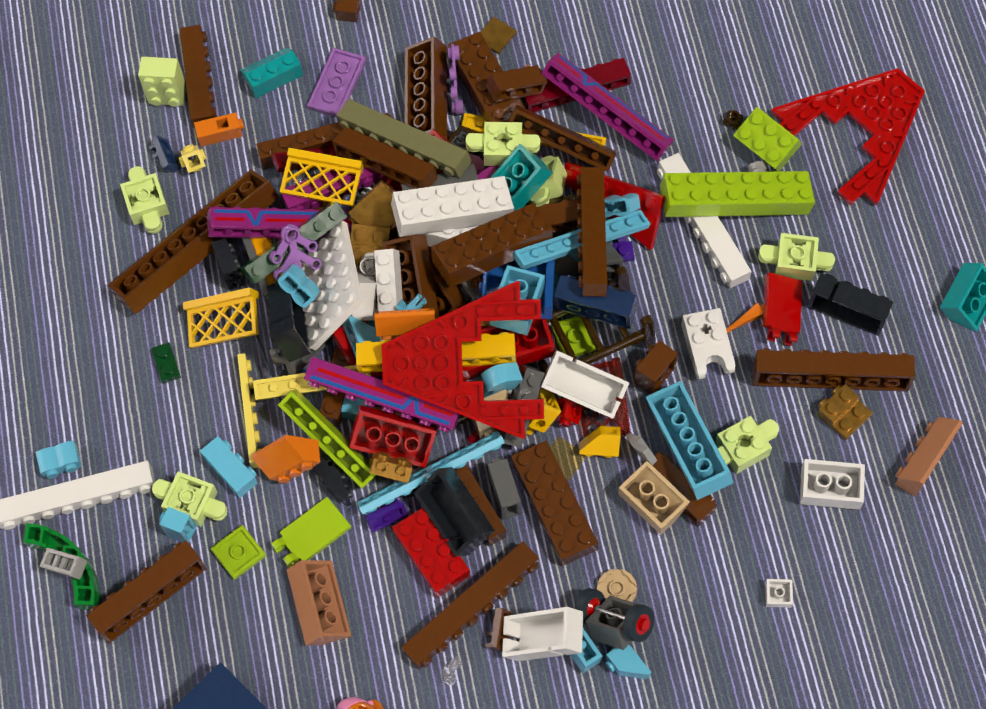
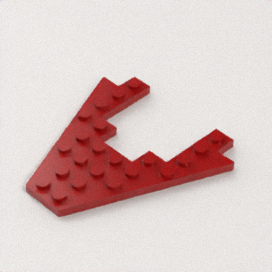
(881, 106)
(430, 361)

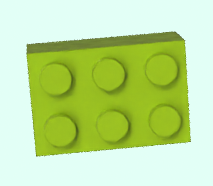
(767, 139)

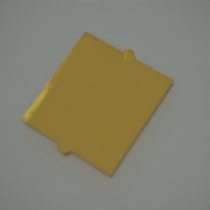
(567, 457)

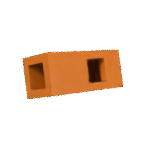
(219, 129)

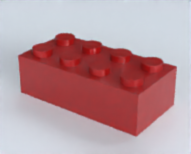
(392, 434)
(430, 553)

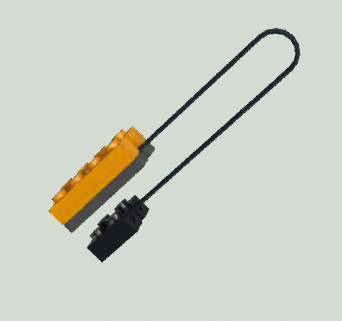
(232, 274)

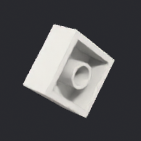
(779, 593)

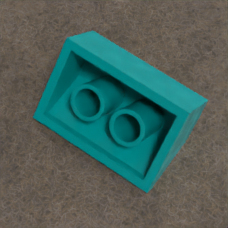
(272, 72)
(523, 175)
(967, 297)

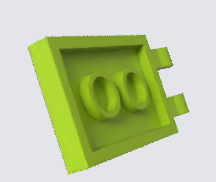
(311, 532)

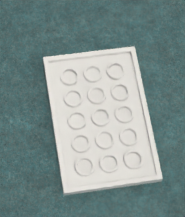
(337, 284)

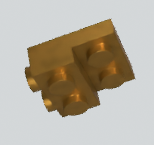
(367, 239)
(844, 411)
(390, 467)

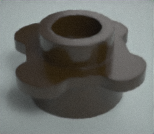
(732, 114)

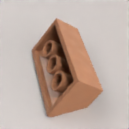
(927, 455)
(318, 602)

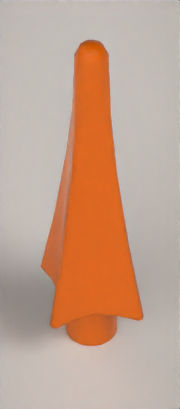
(752, 314)

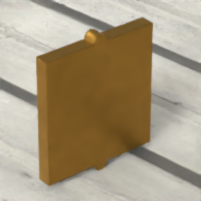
(497, 34)

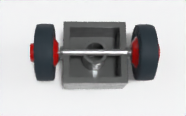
(614, 619)

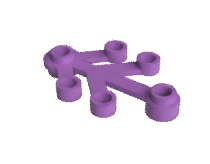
(453, 53)
(294, 255)

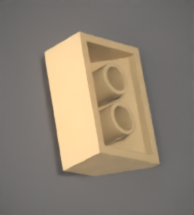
(653, 497)

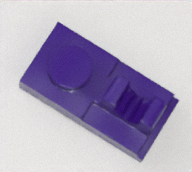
(386, 515)

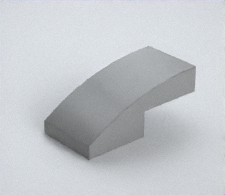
(641, 448)

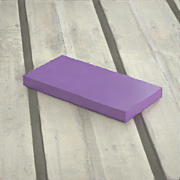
(336, 82)

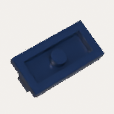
(164, 154)

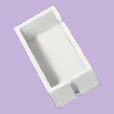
(584, 384)
(543, 634)

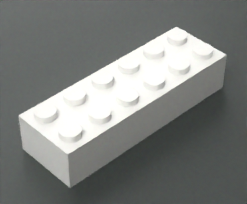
(450, 206)

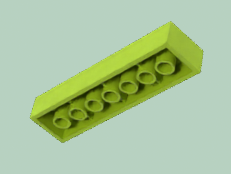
(737, 193)

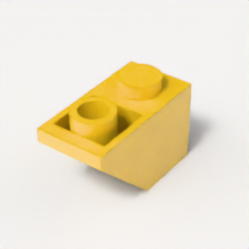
(601, 442)

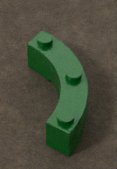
(85, 589)

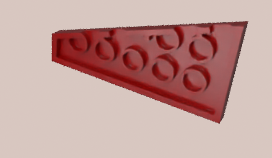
(650, 202)

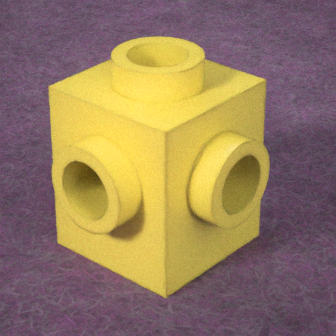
(194, 164)

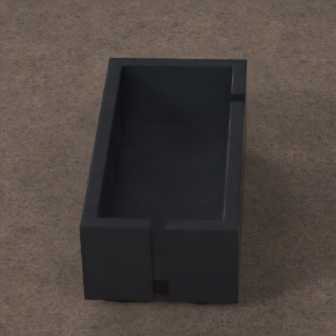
(850, 304)
(287, 323)
(454, 511)

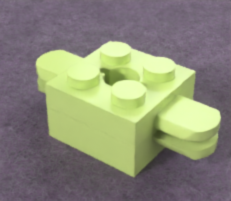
(498, 150)
(554, 184)
(145, 199)
(798, 249)
(746, 442)
(190, 497)

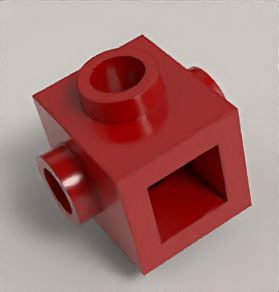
(570, 412)

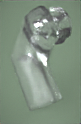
(448, 671)

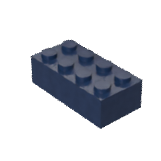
(615, 309)

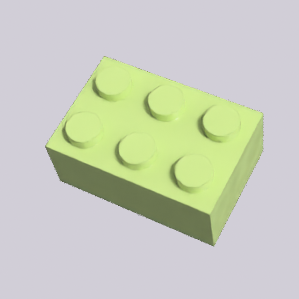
(162, 81)

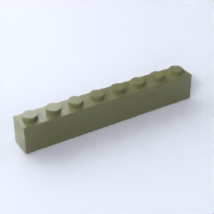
(410, 140)

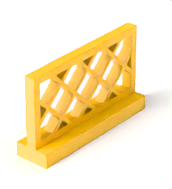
(325, 162)
(222, 301)

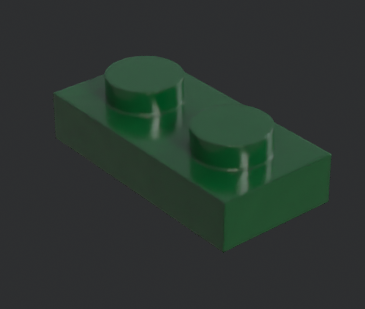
(166, 362)

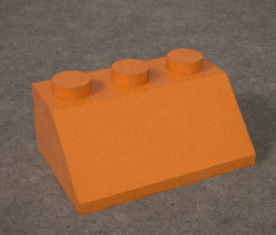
(401, 321)
(287, 457)

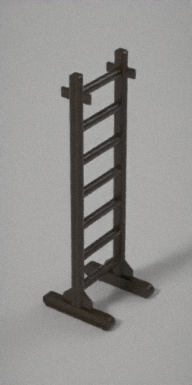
(645, 334)

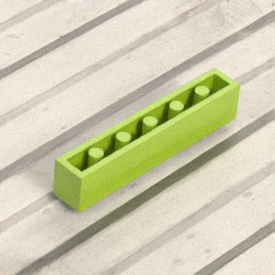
(328, 437)

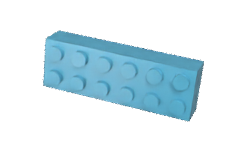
(689, 440)

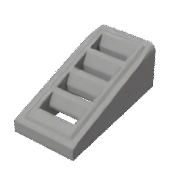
(74, 569)

